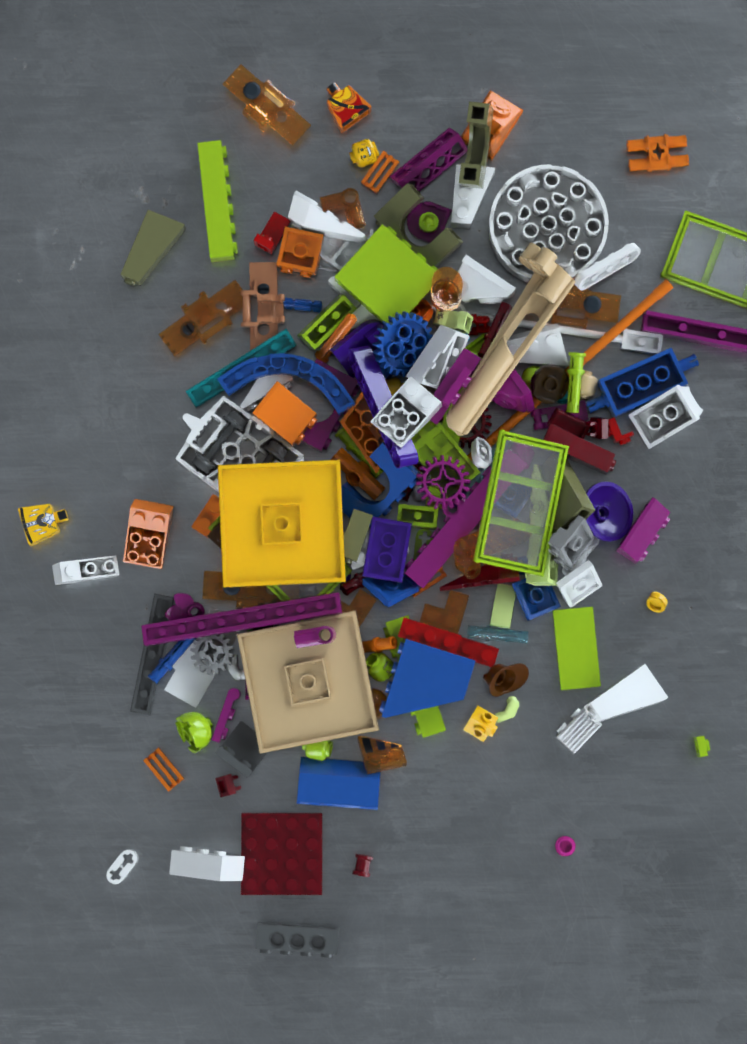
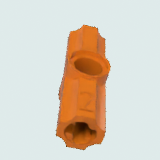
(358, 474)

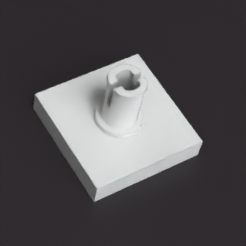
(579, 583)

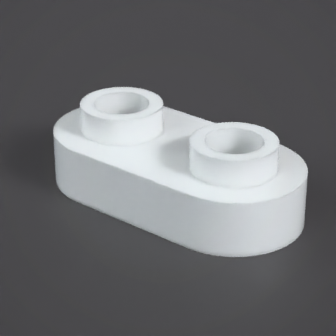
(481, 453)

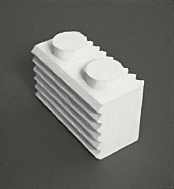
(577, 730)

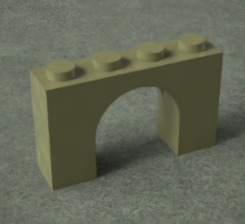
(480, 123)
(395, 214)
(355, 535)

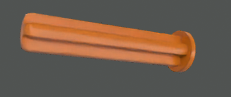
(339, 333)

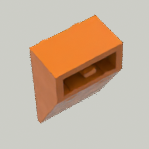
(147, 533)

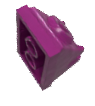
(514, 394)

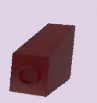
(582, 450)

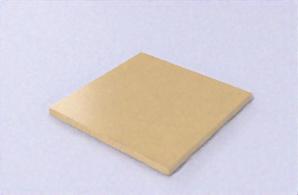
(310, 690)

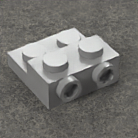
(571, 543)

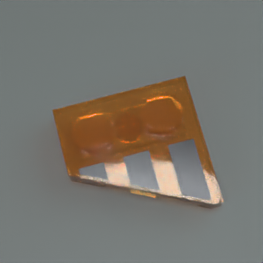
(380, 755)

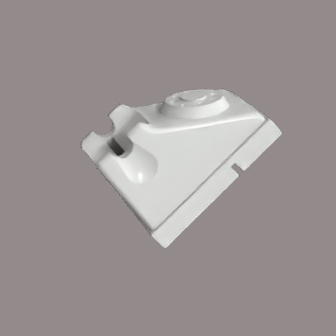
(482, 284)
(666, 415)

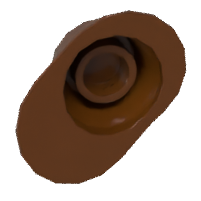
(505, 678)

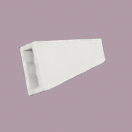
(629, 694)

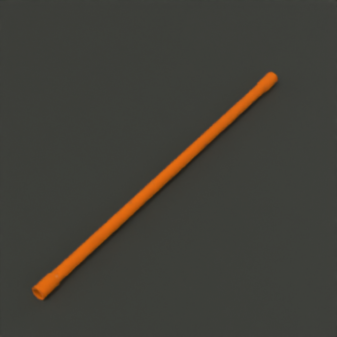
(657, 294)

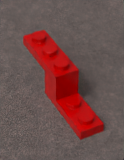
(448, 642)

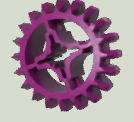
(451, 482)

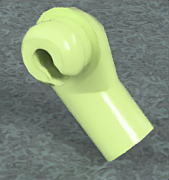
(510, 710)

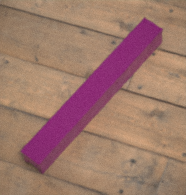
(695, 331)

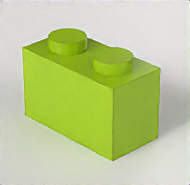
(419, 516)

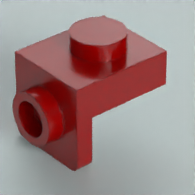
(615, 433)

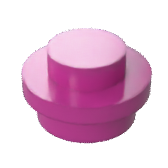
(565, 846)

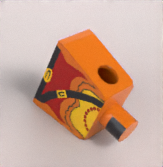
(346, 106)

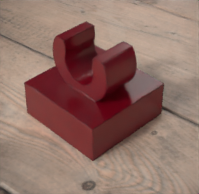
(599, 427)
(226, 785)

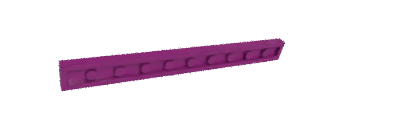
(241, 619)

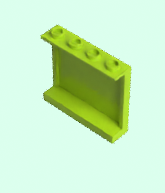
(386, 275)

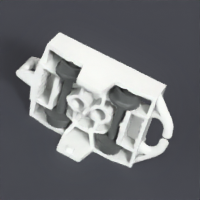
(227, 427)

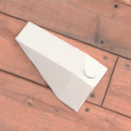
(308, 216)

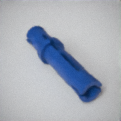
(169, 660)

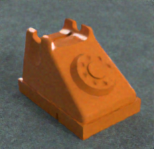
(504, 119)

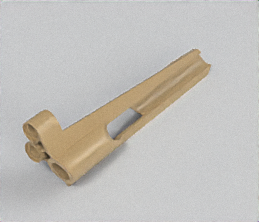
(542, 297)

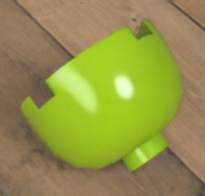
(195, 730)

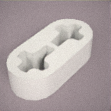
(125, 869)

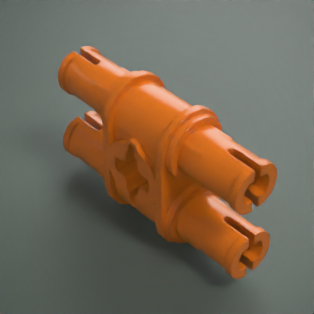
(663, 144)

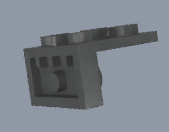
(241, 749)

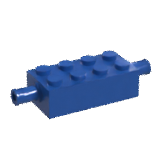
(641, 383)

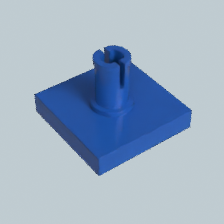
(391, 592)

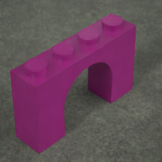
(320, 434)

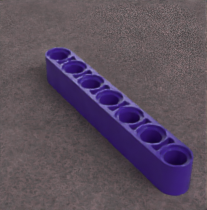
(377, 395)

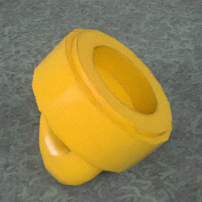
(656, 602)

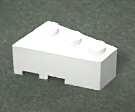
(438, 356)
(206, 865)

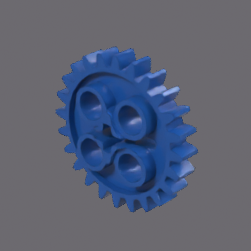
(390, 336)

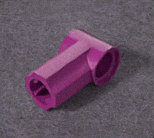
(312, 636)

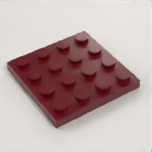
(281, 853)

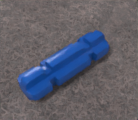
(303, 304)

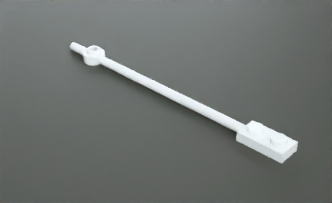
(630, 340)

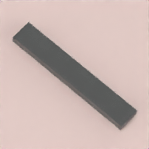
(145, 687)

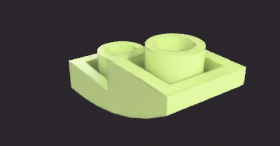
(503, 606)

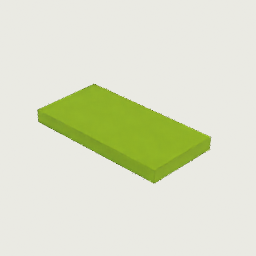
(576, 648)

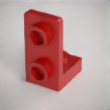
(272, 233)

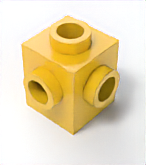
(481, 724)

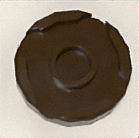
(549, 383)

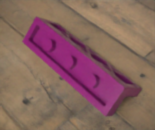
(428, 158)

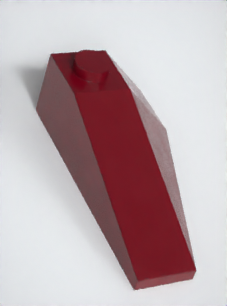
(488, 575)

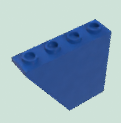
(425, 679)

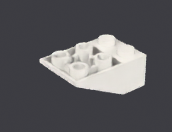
(406, 412)

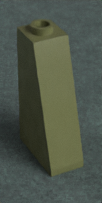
(151, 245)
(572, 500)

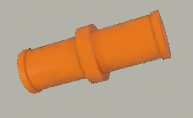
(379, 644)

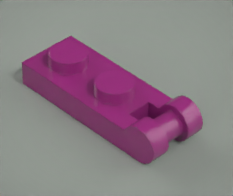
(537, 413)
(226, 714)

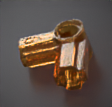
(353, 210)

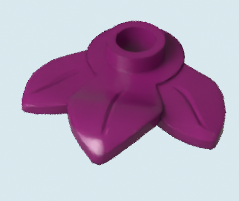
(183, 607)

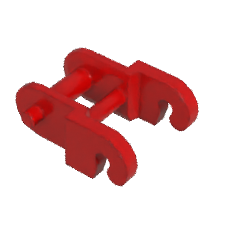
(480, 328)

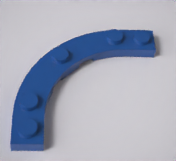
(288, 365)

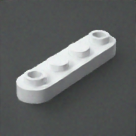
(607, 266)

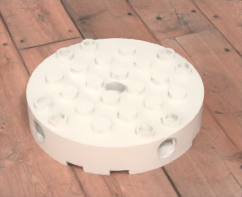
(551, 196)

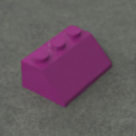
(644, 531)

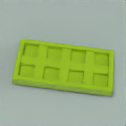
(436, 441)

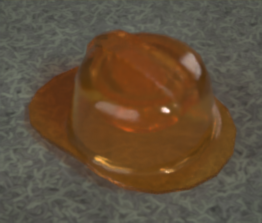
(446, 289)

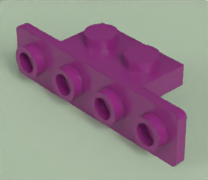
(454, 381)

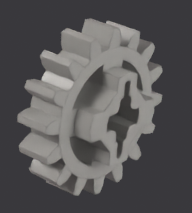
(214, 661)

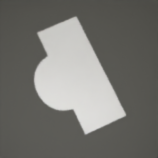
(188, 681)

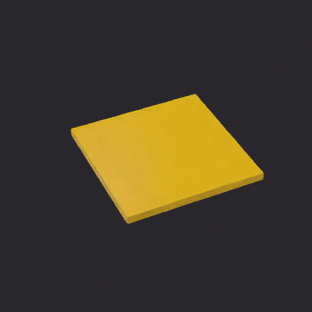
(281, 523)

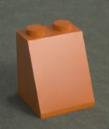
(285, 414)

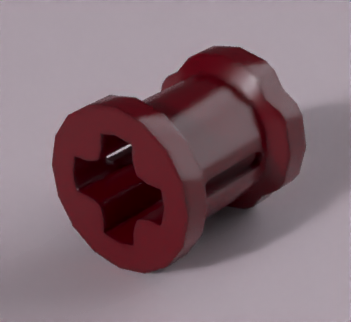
(362, 865)

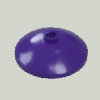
(615, 511)

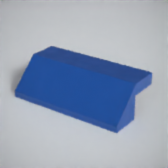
(337, 784)

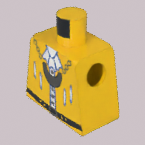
(41, 522)

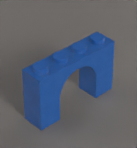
(399, 481)

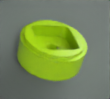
(428, 222)

